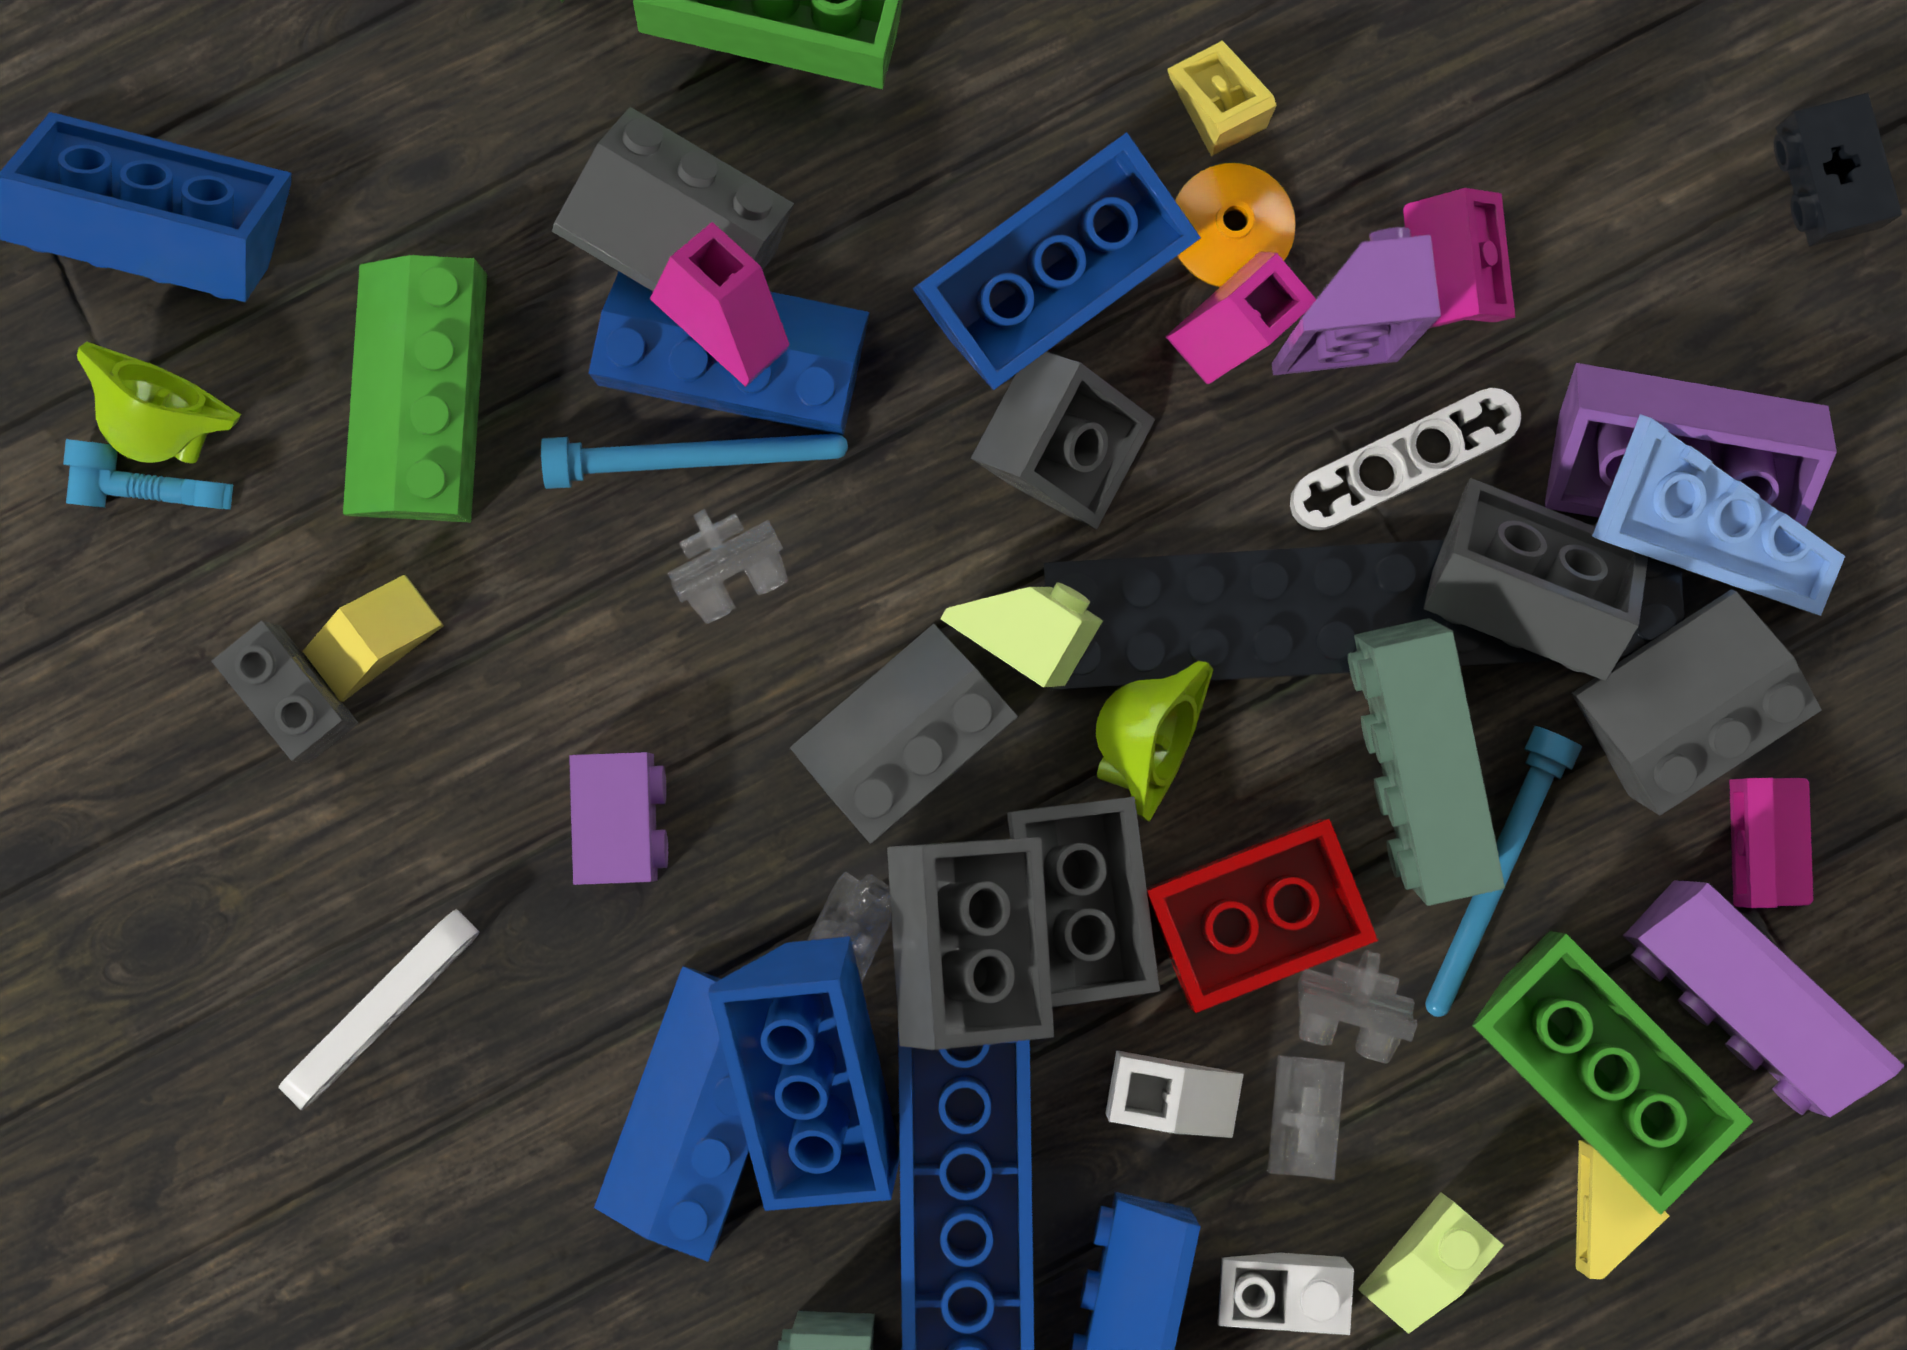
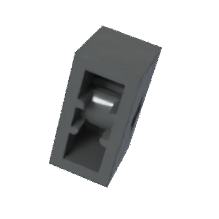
(284, 692)

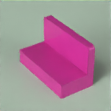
(1467, 253)
(1771, 842)

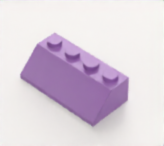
(1369, 309)
(1758, 439)
(1759, 1000)

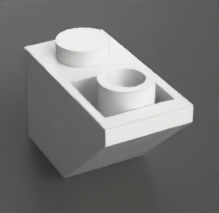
(1173, 1096)
(1286, 1293)

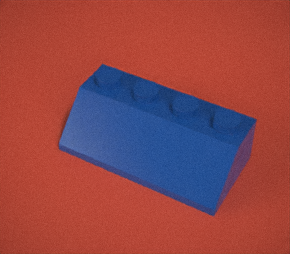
(143, 206)
(1057, 262)
(805, 387)
(807, 1076)
(682, 1134)
(1140, 1276)

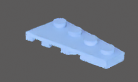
(1699, 518)

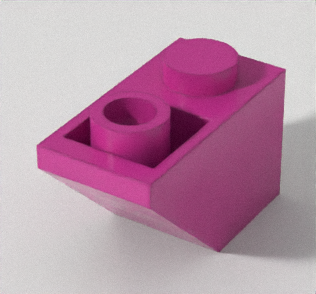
(722, 303)
(1241, 316)

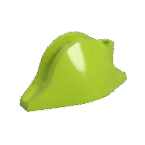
(150, 410)
(1148, 731)

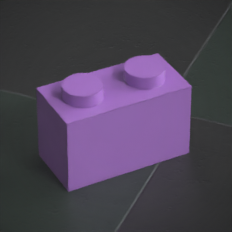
(616, 818)

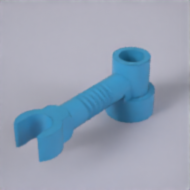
(95, 476)

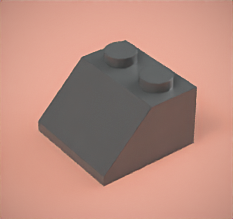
(1064, 437)

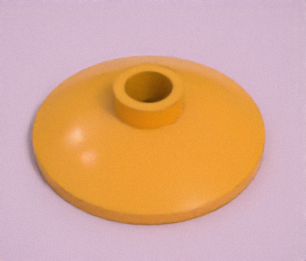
(1241, 189)

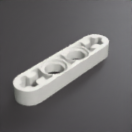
(1402, 454)
(378, 1009)

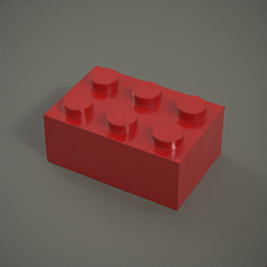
(1260, 915)

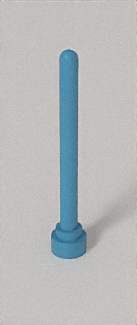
(569, 461)
(1547, 759)

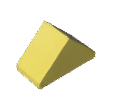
(1222, 97)
(371, 636)
(1609, 1216)

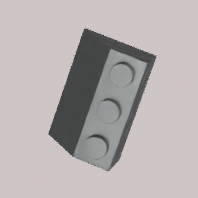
(655, 192)
(1537, 581)
(1696, 703)
(903, 733)
(1093, 899)
(970, 943)

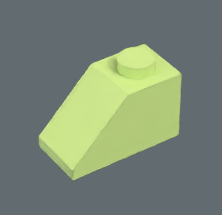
(1031, 629)
(1430, 1264)

